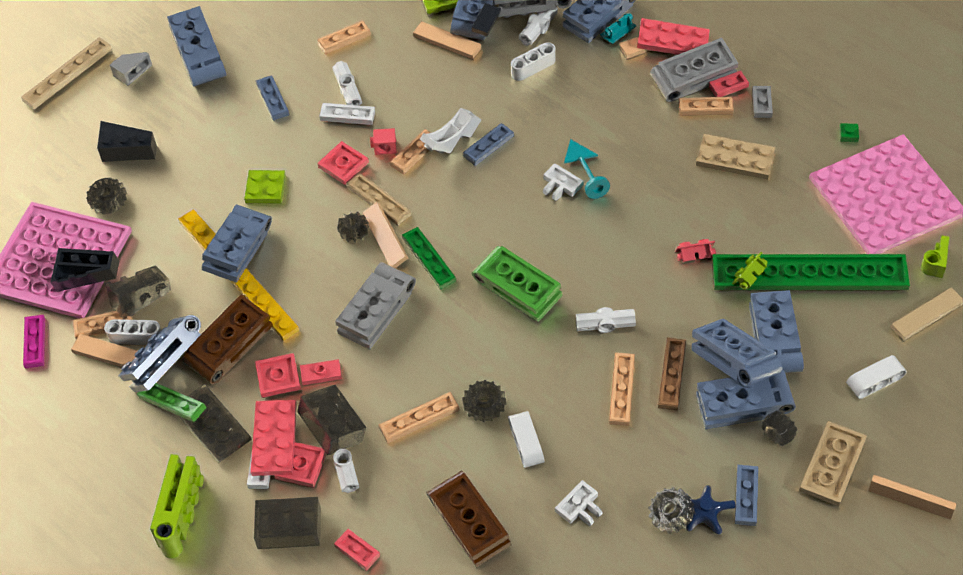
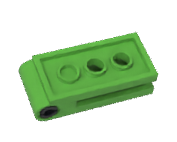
(518, 282)

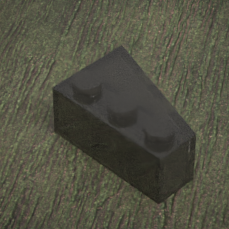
(138, 291)

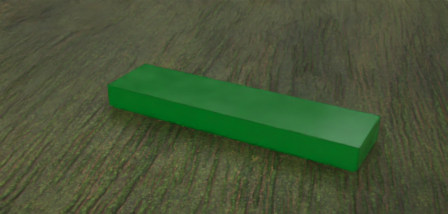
(429, 258)

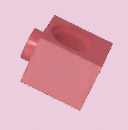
(384, 141)

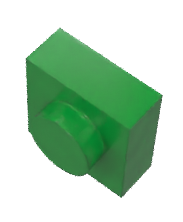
(849, 132)

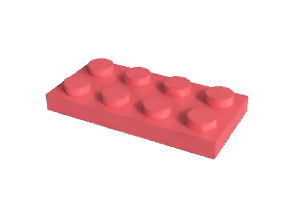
(670, 37)
(273, 438)

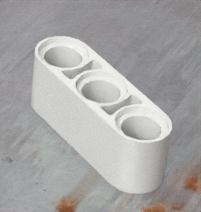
(533, 61)
(121, 331)
(876, 376)
(526, 439)

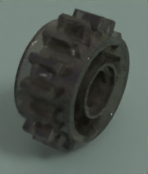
(106, 195)
(484, 410)
(678, 517)

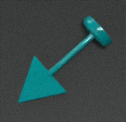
(596, 186)

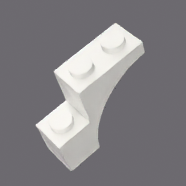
(446, 138)

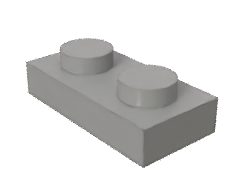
(762, 101)

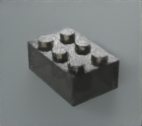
(331, 419)
(287, 523)

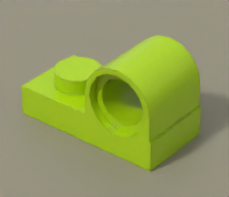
(935, 260)

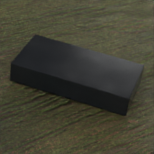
(486, 19)

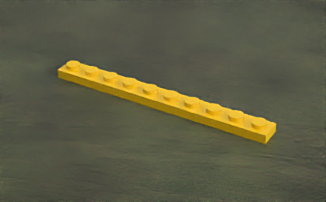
(247, 283)

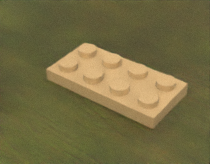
(735, 156)
(833, 463)

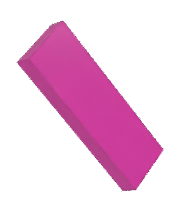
(34, 341)

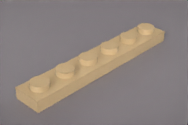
(66, 73)

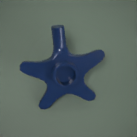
(707, 510)

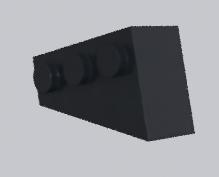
(125, 143)
(83, 267)

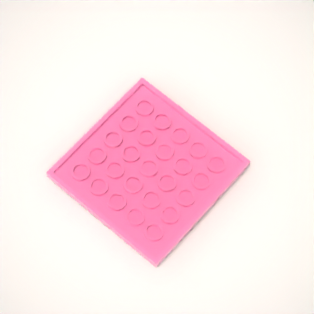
(887, 195)
(32, 251)

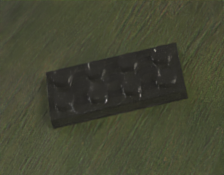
(216, 426)

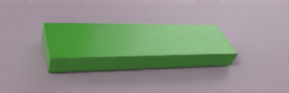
(173, 402)

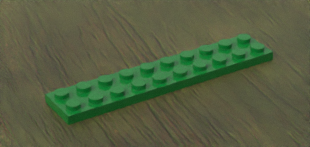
(816, 272)

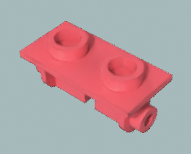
(688, 250)

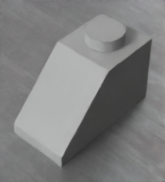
(130, 66)

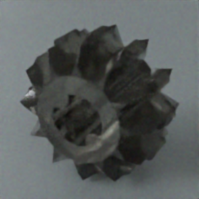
(353, 226)
(779, 428)

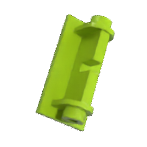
(754, 265)

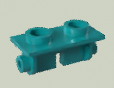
(618, 28)

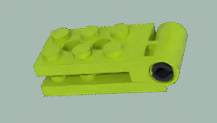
(176, 504)

